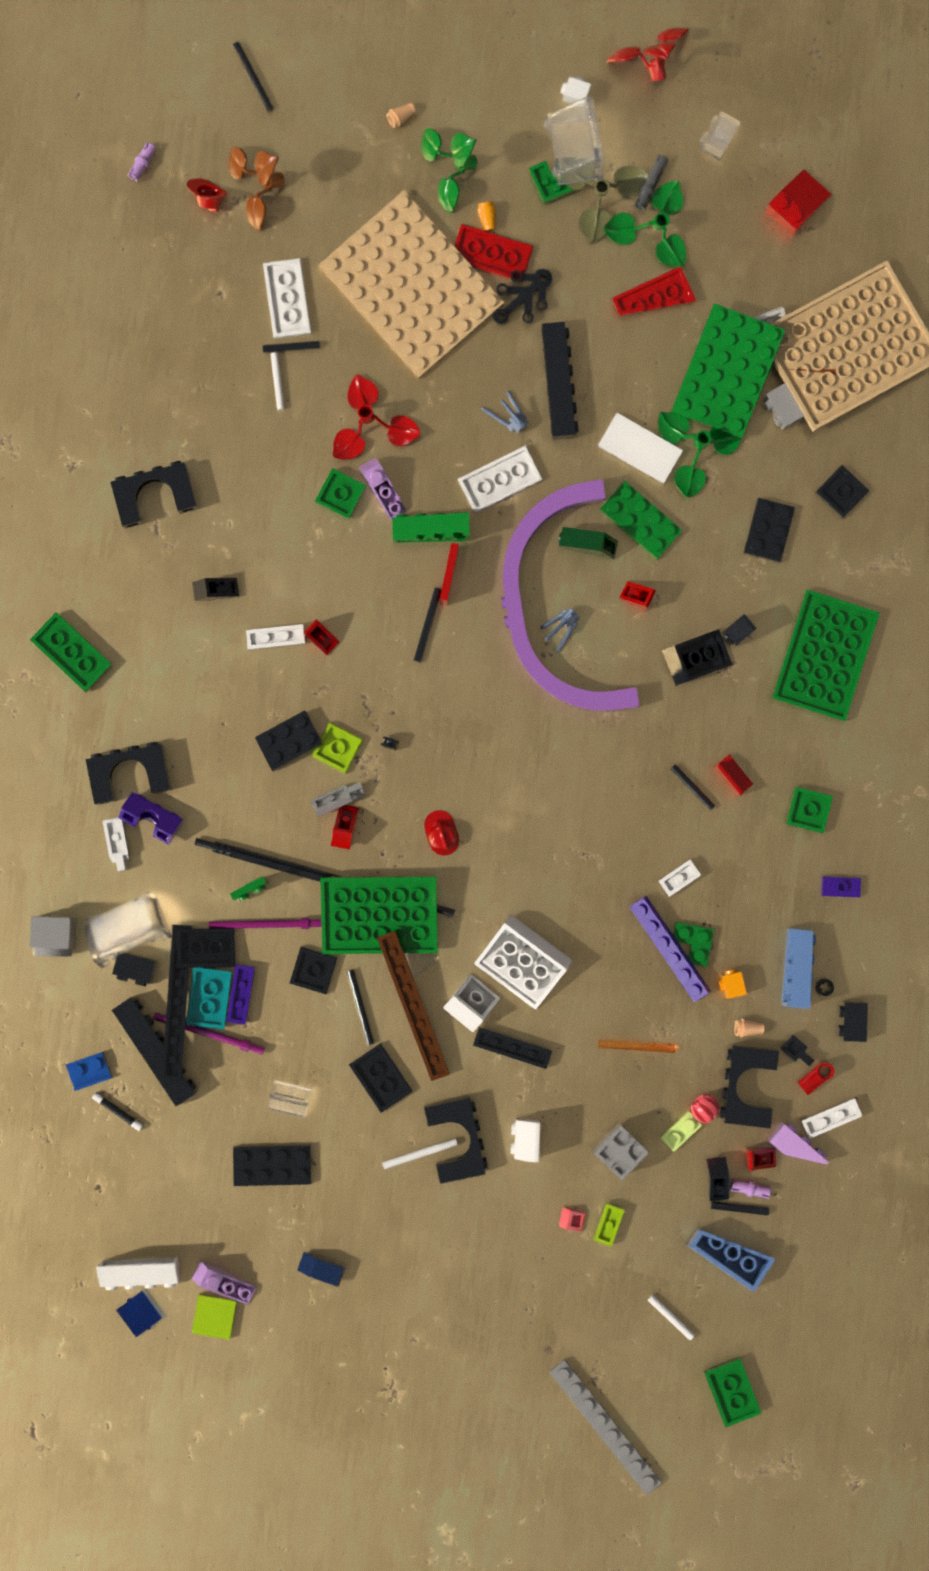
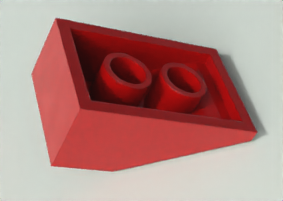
(797, 202)

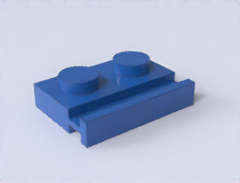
(88, 1071)

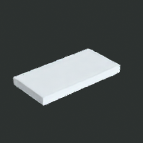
(287, 298)
(640, 448)
(500, 479)

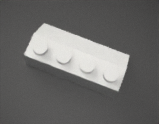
(139, 1272)

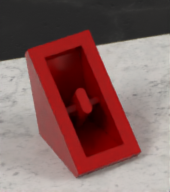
(637, 595)
(321, 637)
(760, 1158)

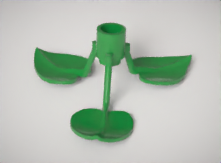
(461, 147)
(669, 201)
(673, 428)

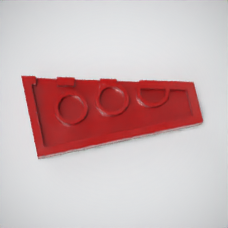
(661, 292)

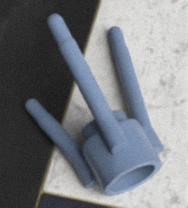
(517, 421)
(568, 618)

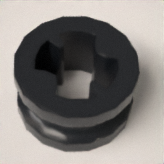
(389, 743)
(823, 981)

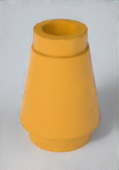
(487, 214)

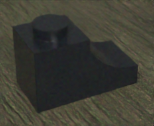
(215, 588)

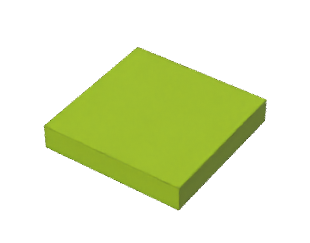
(338, 748)
(214, 1316)

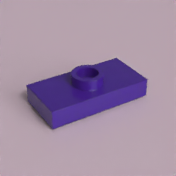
(841, 887)

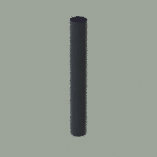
(291, 346)
(692, 787)
(739, 1208)

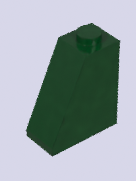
(588, 542)

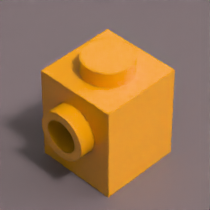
(732, 984)

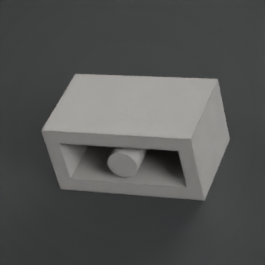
(783, 406)

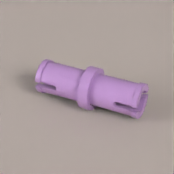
(142, 161)
(750, 1188)

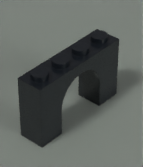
(128, 489)
(101, 769)
(741, 1059)
(470, 1163)

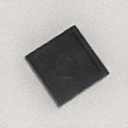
(842, 491)
(313, 970)

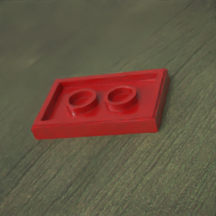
(449, 573)

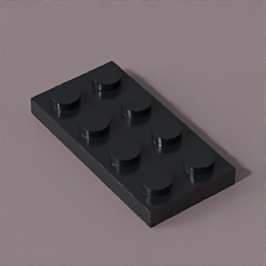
(272, 1165)

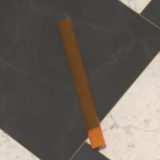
(636, 1046)

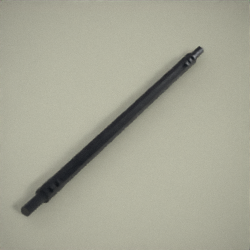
(279, 864)

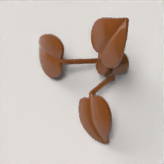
(264, 166)

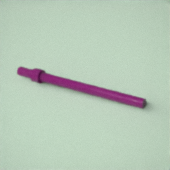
(304, 923)
(244, 1045)

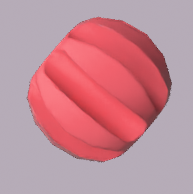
(705, 1108)

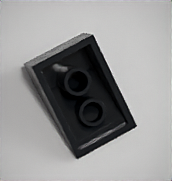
(697, 657)

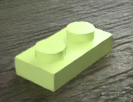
(680, 1131)

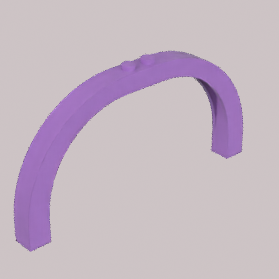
(554, 503)

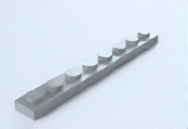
(605, 1427)

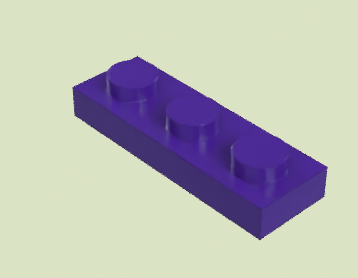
(240, 994)

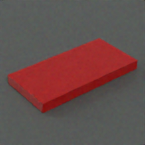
(493, 252)

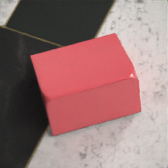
(572, 1219)

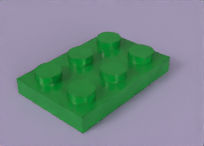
(732, 1392)

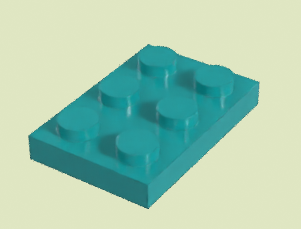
(208, 998)

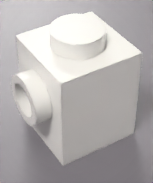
(575, 89)

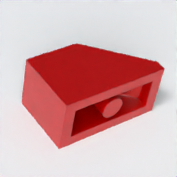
(344, 827)

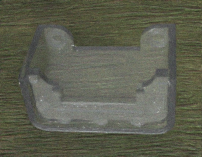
(575, 142)
(125, 928)

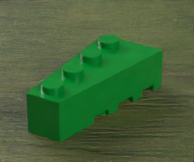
(431, 528)

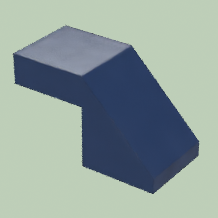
(321, 1269)

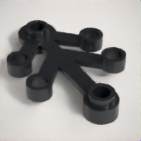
(524, 293)

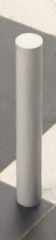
(277, 381)
(671, 1317)

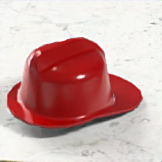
(207, 193)
(441, 832)

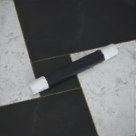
(117, 1111)

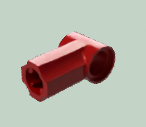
(814, 1079)

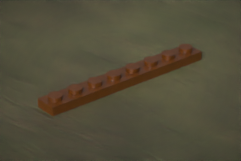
(413, 1005)

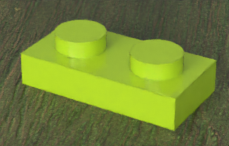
(608, 1224)

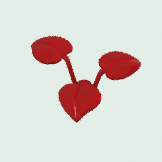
(660, 51)
(361, 396)

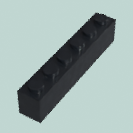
(558, 380)
(151, 1047)

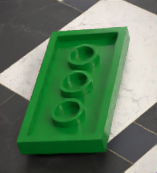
(640, 520)
(71, 652)

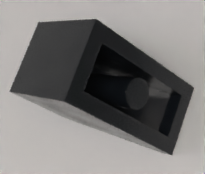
(738, 631)
(717, 1178)

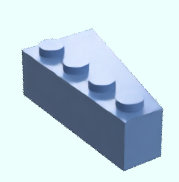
(798, 968)
(735, 1260)

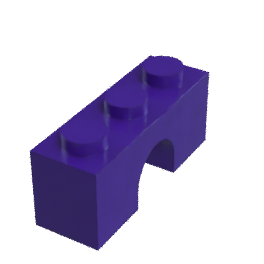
(138, 808)

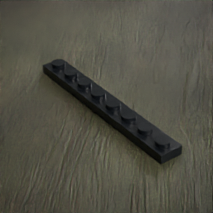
(175, 1015)

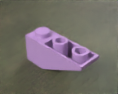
(382, 488)
(792, 1145)
(223, 1283)

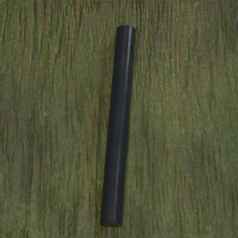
(253, 77)
(427, 625)
(360, 1007)

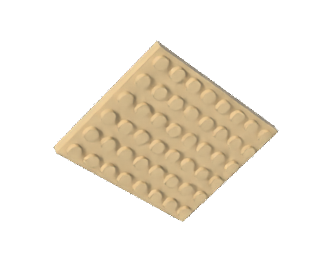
(411, 284)
(863, 333)

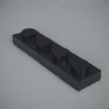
(512, 1048)

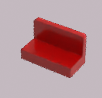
(733, 775)

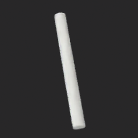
(419, 1153)

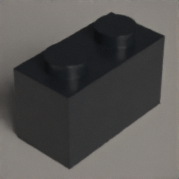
(134, 967)
(853, 1021)

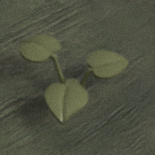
(628, 180)

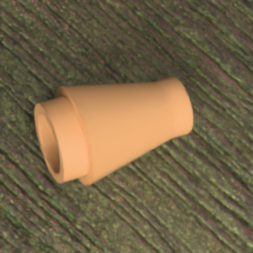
(399, 115)
(748, 1028)

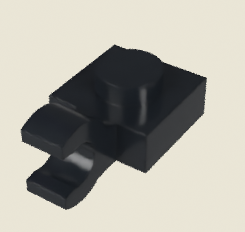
(795, 1049)

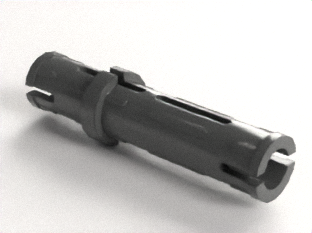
(648, 188)

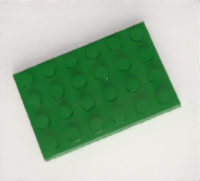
(728, 370)
(825, 655)
(368, 906)

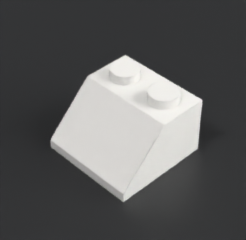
(471, 1003)
(526, 1139)

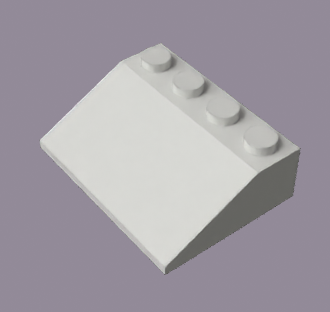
(523, 962)

